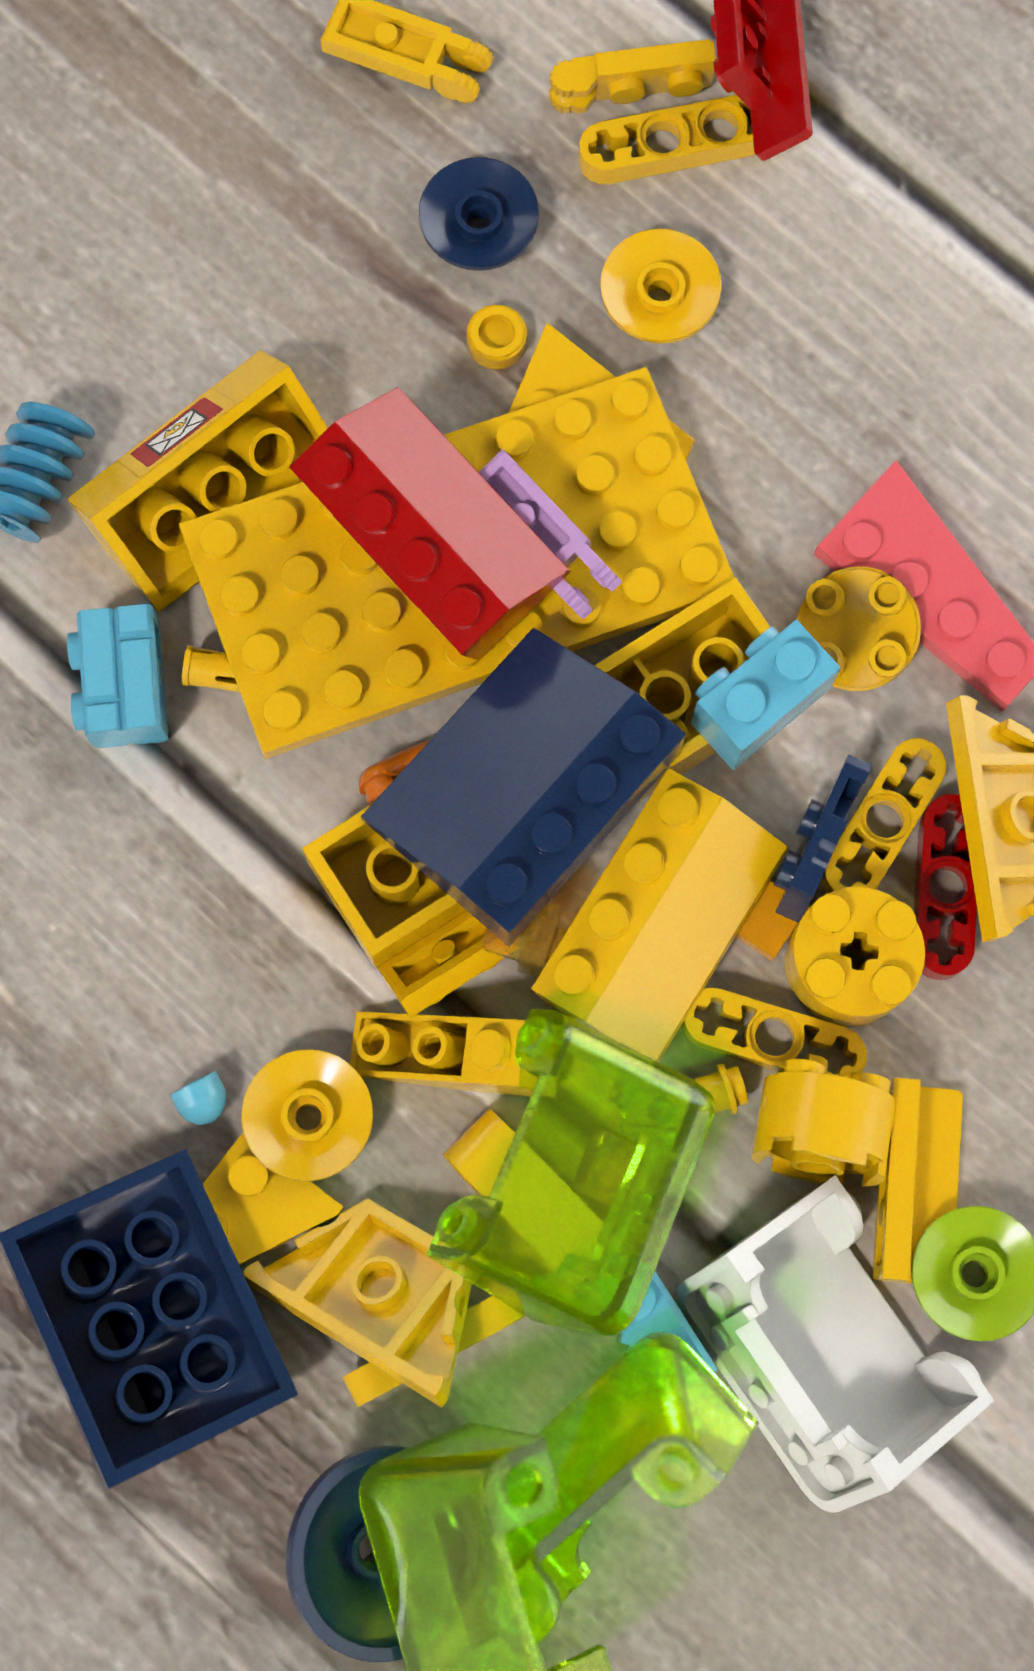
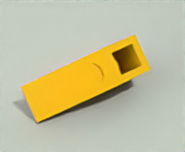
(440, 1052)

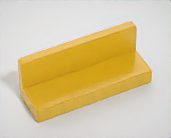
(918, 1173)

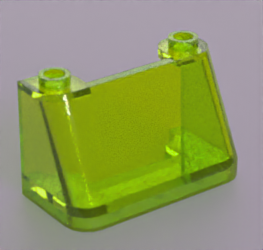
(583, 1182)
(646, 1419)

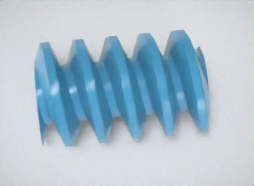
(33, 461)

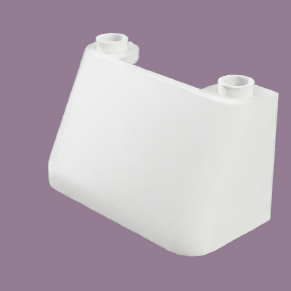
(826, 1355)

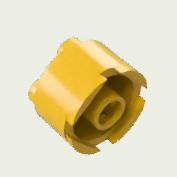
(883, 934)
(824, 1124)

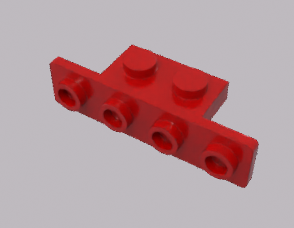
(766, 68)

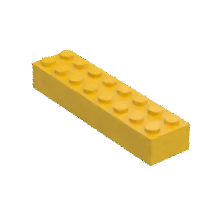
(396, 904)

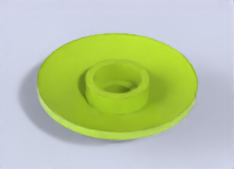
(1007, 1258)

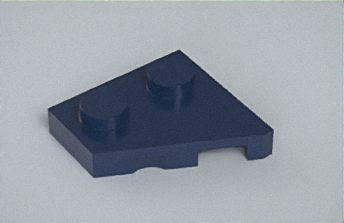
(822, 827)

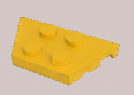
(998, 813)
(375, 1294)

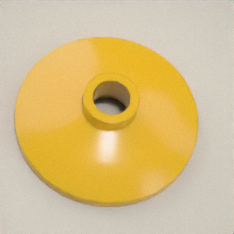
(664, 262)
(302, 1081)

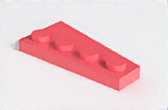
(957, 606)

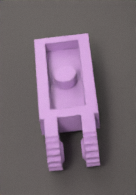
(550, 525)

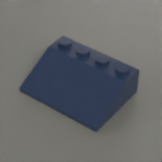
(525, 782)
(146, 1318)

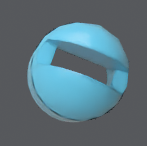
(201, 1100)

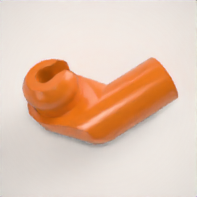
(381, 774)

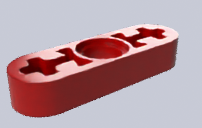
(958, 934)

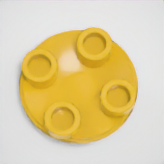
(863, 624)

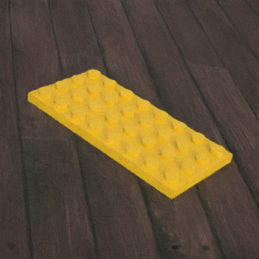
(336, 644)

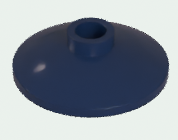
(478, 190)

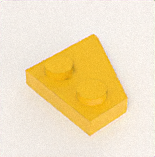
(262, 1207)

